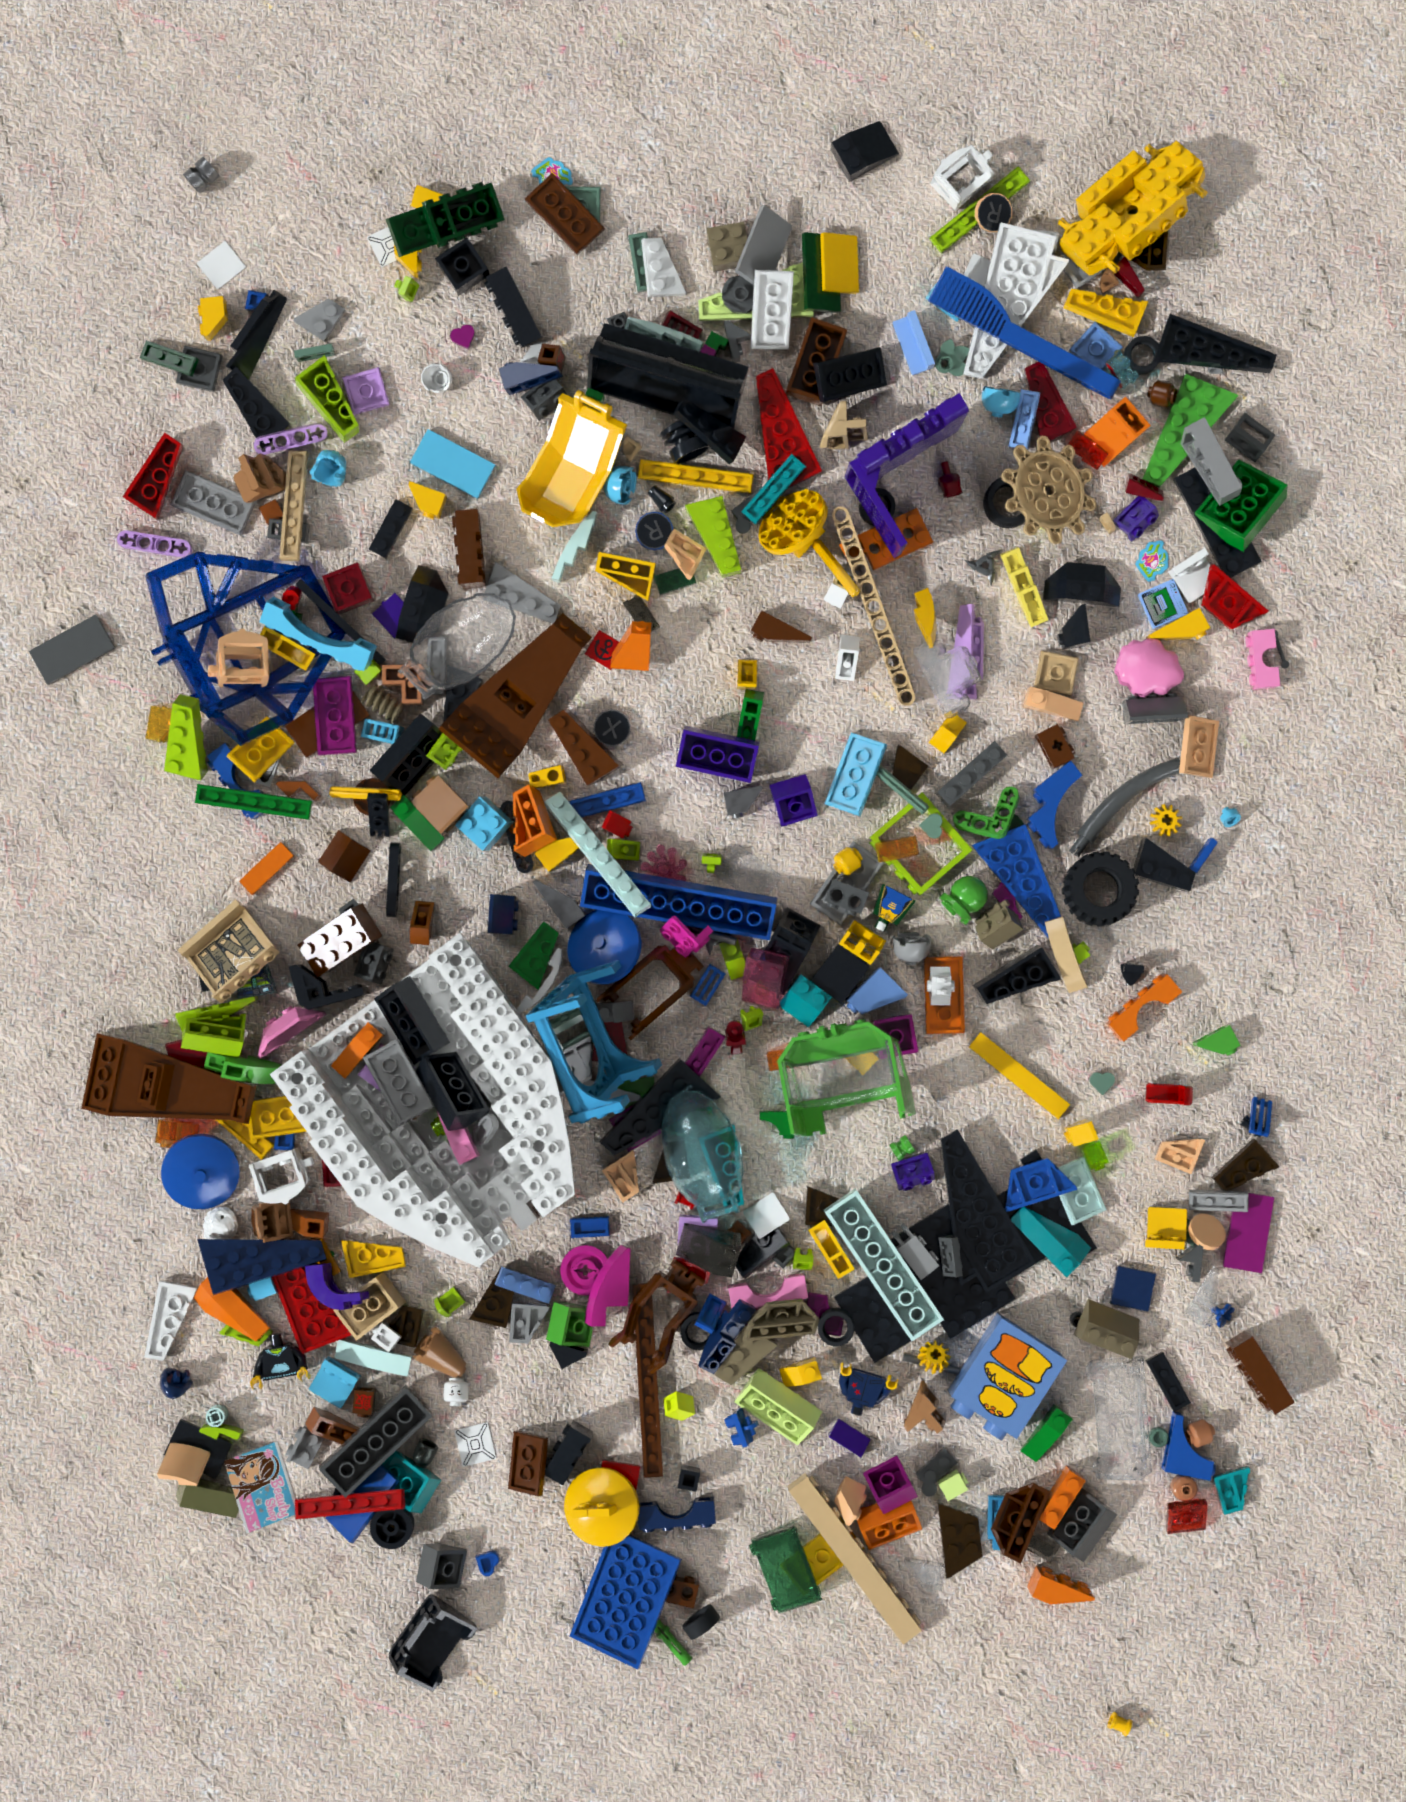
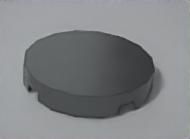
(738, 295)

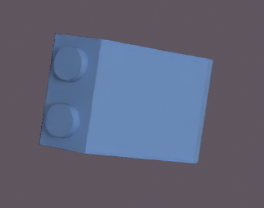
(875, 992)

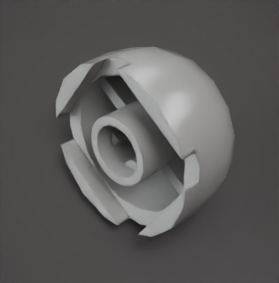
(911, 947)

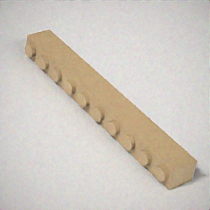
(854, 1558)

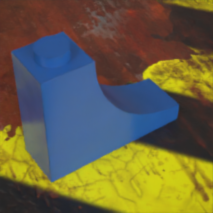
(1181, 1458)

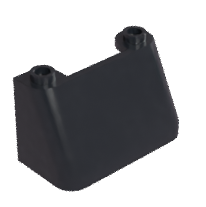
(429, 1641)

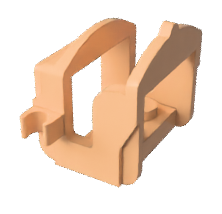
(241, 645)

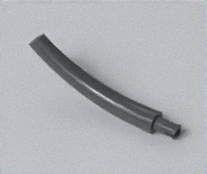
(1116, 800)

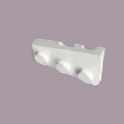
(659, 270)

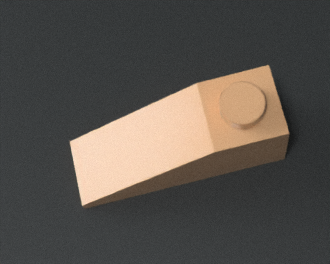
(1052, 703)

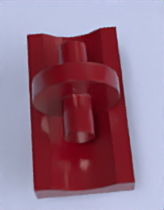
(735, 1037)

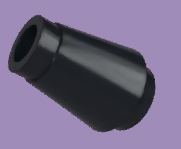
(662, 499)

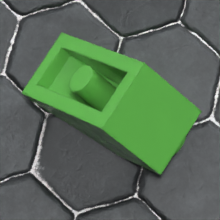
(1219, 1041)

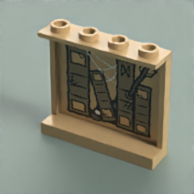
(229, 951)

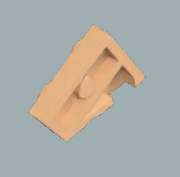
(684, 552)
(623, 1176)

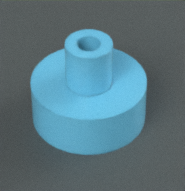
(1230, 817)

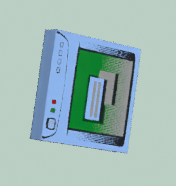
(1162, 604)

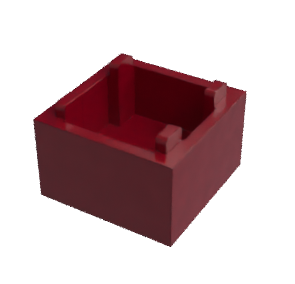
(348, 588)

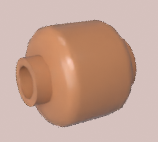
(1199, 1433)
(1189, 1485)

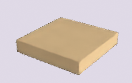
(1056, 672)

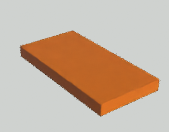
(945, 1018)

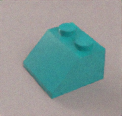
(804, 1000)

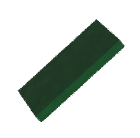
(814, 297)

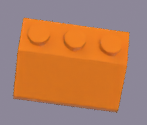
(887, 1527)

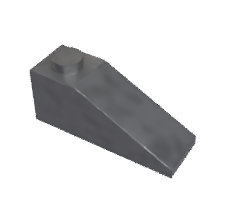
(564, 907)

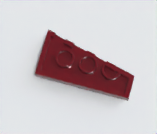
(1052, 414)

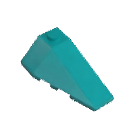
(1057, 1243)

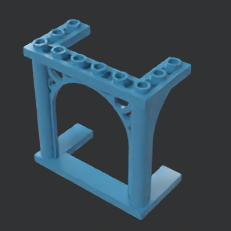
(588, 1100)

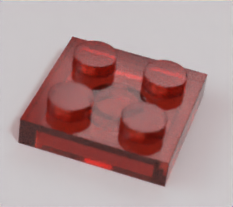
(1186, 1516)

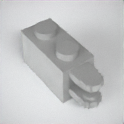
(915, 1253)

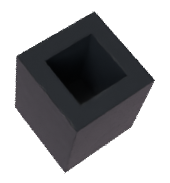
(688, 1478)

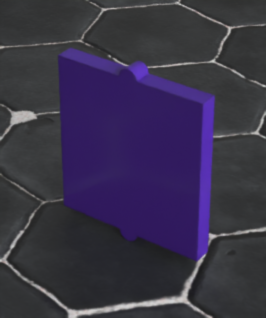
(389, 614)

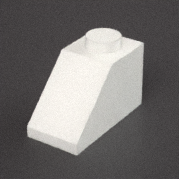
(837, 594)
(847, 657)

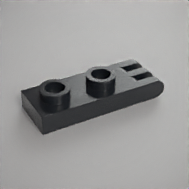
(378, 814)

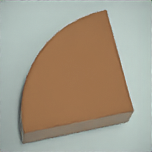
(1108, 281)

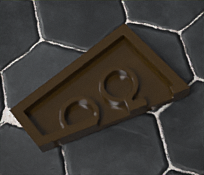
(1247, 1164)
(815, 1204)
(494, 1305)

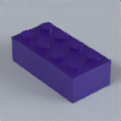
(717, 754)

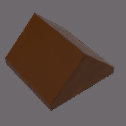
(344, 856)

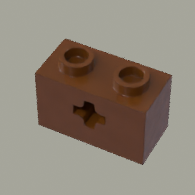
(1046, 741)

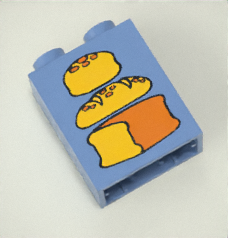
(1005, 1378)

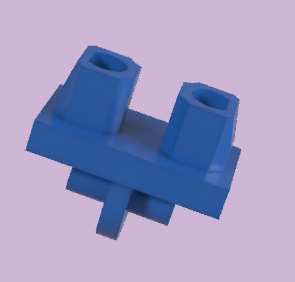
(744, 1428)

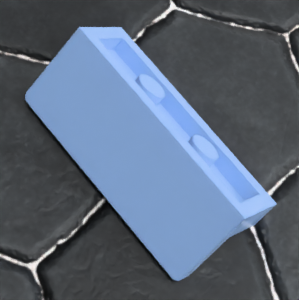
(913, 343)

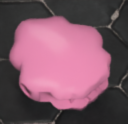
(1148, 668)

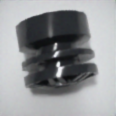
(686, 443)

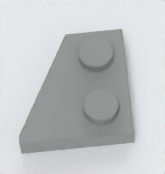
(321, 319)

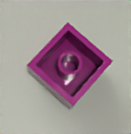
(901, 1028)
(890, 1484)

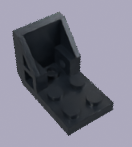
(793, 939)
(307, 983)

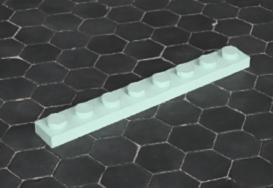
(597, 854)

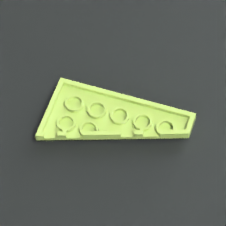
(713, 307)

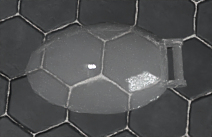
(460, 642)

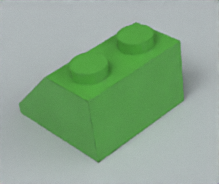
(568, 1325)

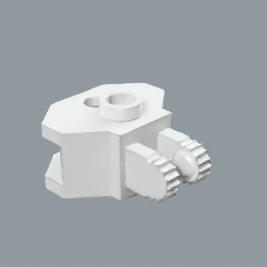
(940, 985)

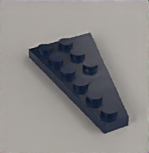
(244, 1262)

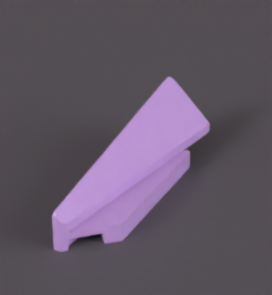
(971, 635)

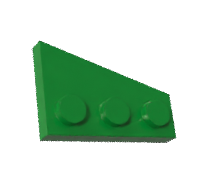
(535, 955)

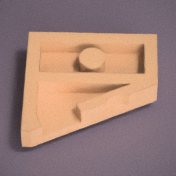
(1180, 1153)

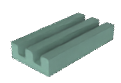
(314, 352)

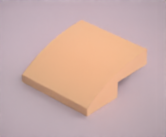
(183, 1464)

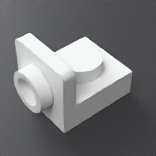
(385, 1336)

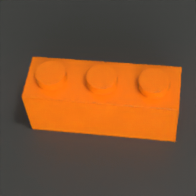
(1061, 1497)

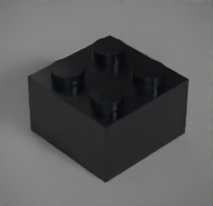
(462, 266)

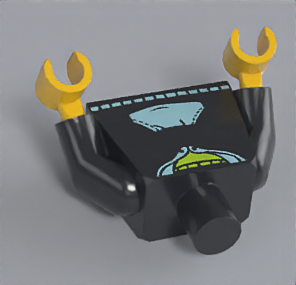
(279, 1362)

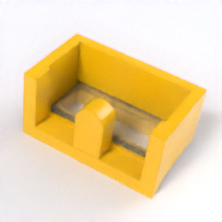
(862, 942)

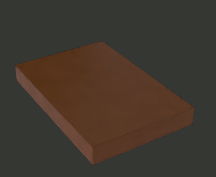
(528, 1463)

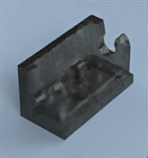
(639, 611)

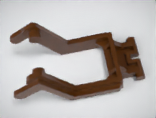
(676, 963)
(678, 1284)

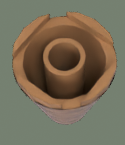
(439, 1354)

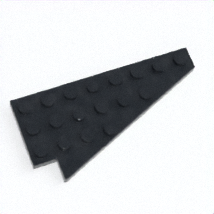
(986, 1234)

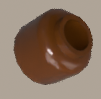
(1162, 394)

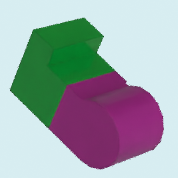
(714, 343)

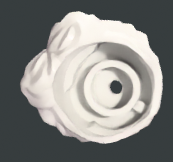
(220, 1228)

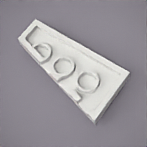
(168, 1314)

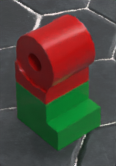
(292, 597)

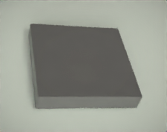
(206, 371)

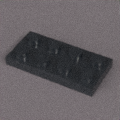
(850, 374)

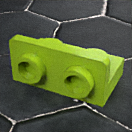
(444, 752)

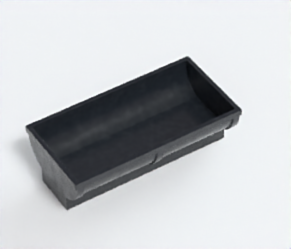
(664, 374)

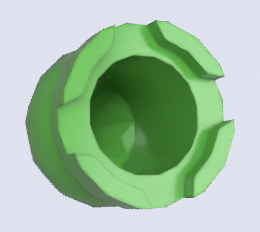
(965, 897)

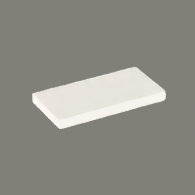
(771, 309)

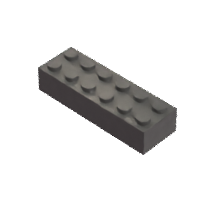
(375, 1441)

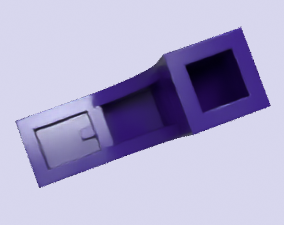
(327, 1292)

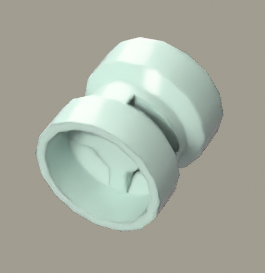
(218, 1411)

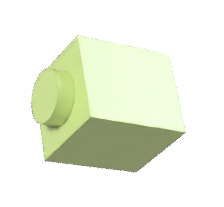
(953, 1484)

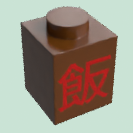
(552, 356)
(364, 1401)

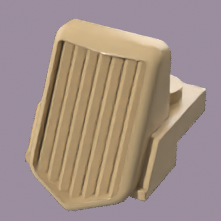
(842, 430)

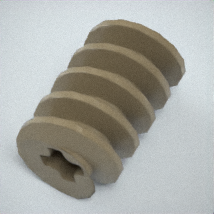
(383, 703)

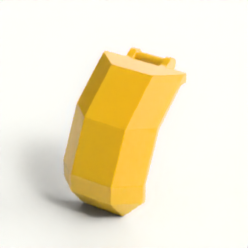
(572, 461)

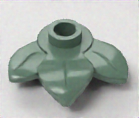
(954, 358)

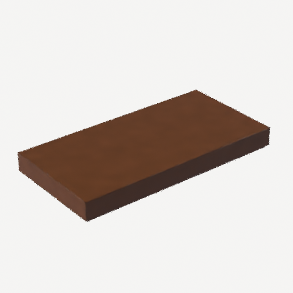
(564, 214)
(304, 727)

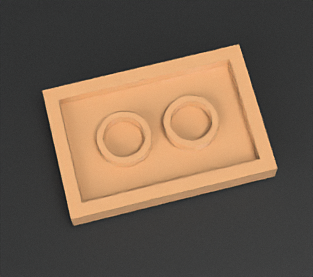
(1199, 746)

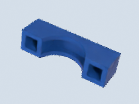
(226, 770)

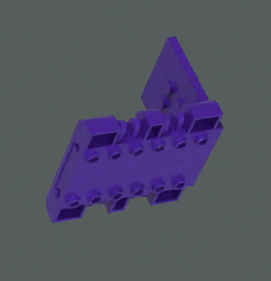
(896, 451)

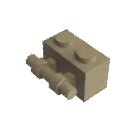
(998, 925)

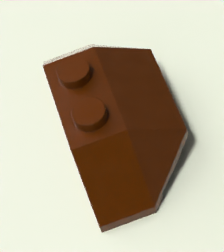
(1018, 1519)

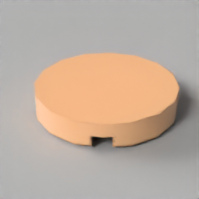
(1207, 1231)

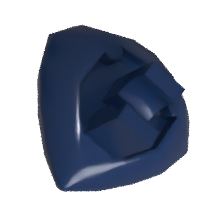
(174, 1382)

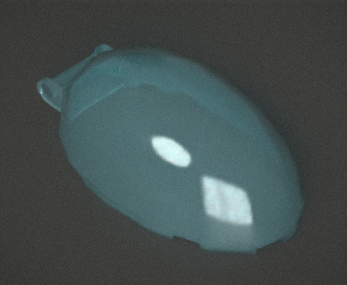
(702, 1153)

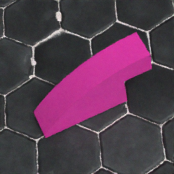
(609, 1287)

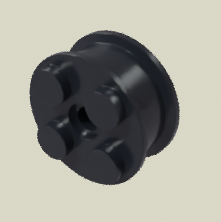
(392, 1537)

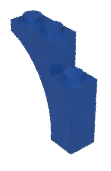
(1050, 794)

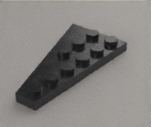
(648, 1111)

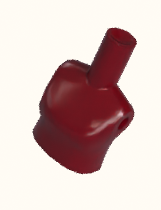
(949, 482)

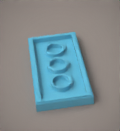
(452, 464)
(855, 774)

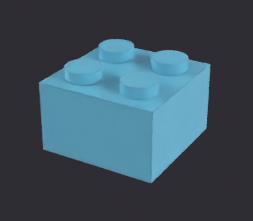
(484, 823)

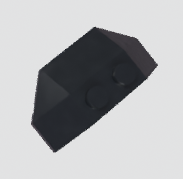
(1083, 585)
(423, 599)

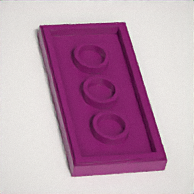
(334, 716)
(1249, 1235)

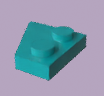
(1231, 1489)

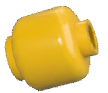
(847, 861)

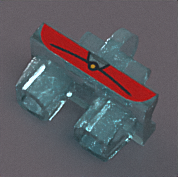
(1120, 368)

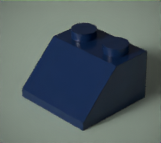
(502, 914)

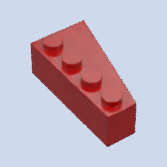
(155, 476)

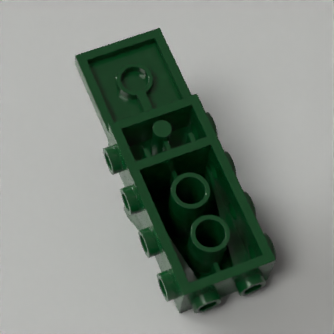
(446, 219)

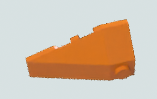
(232, 1310)

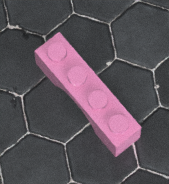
(792, 1288)

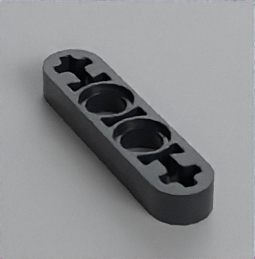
(511, 837)
(393, 879)

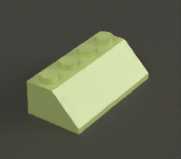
(778, 1406)

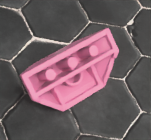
(286, 1027)

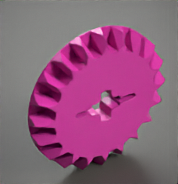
(576, 1259)

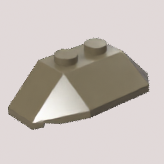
(781, 1320)

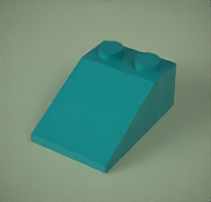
(416, 1481)

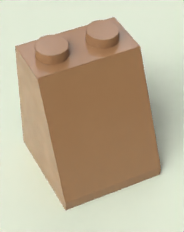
(440, 804)

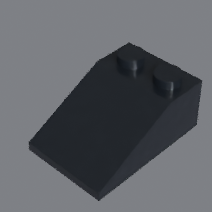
(863, 150)

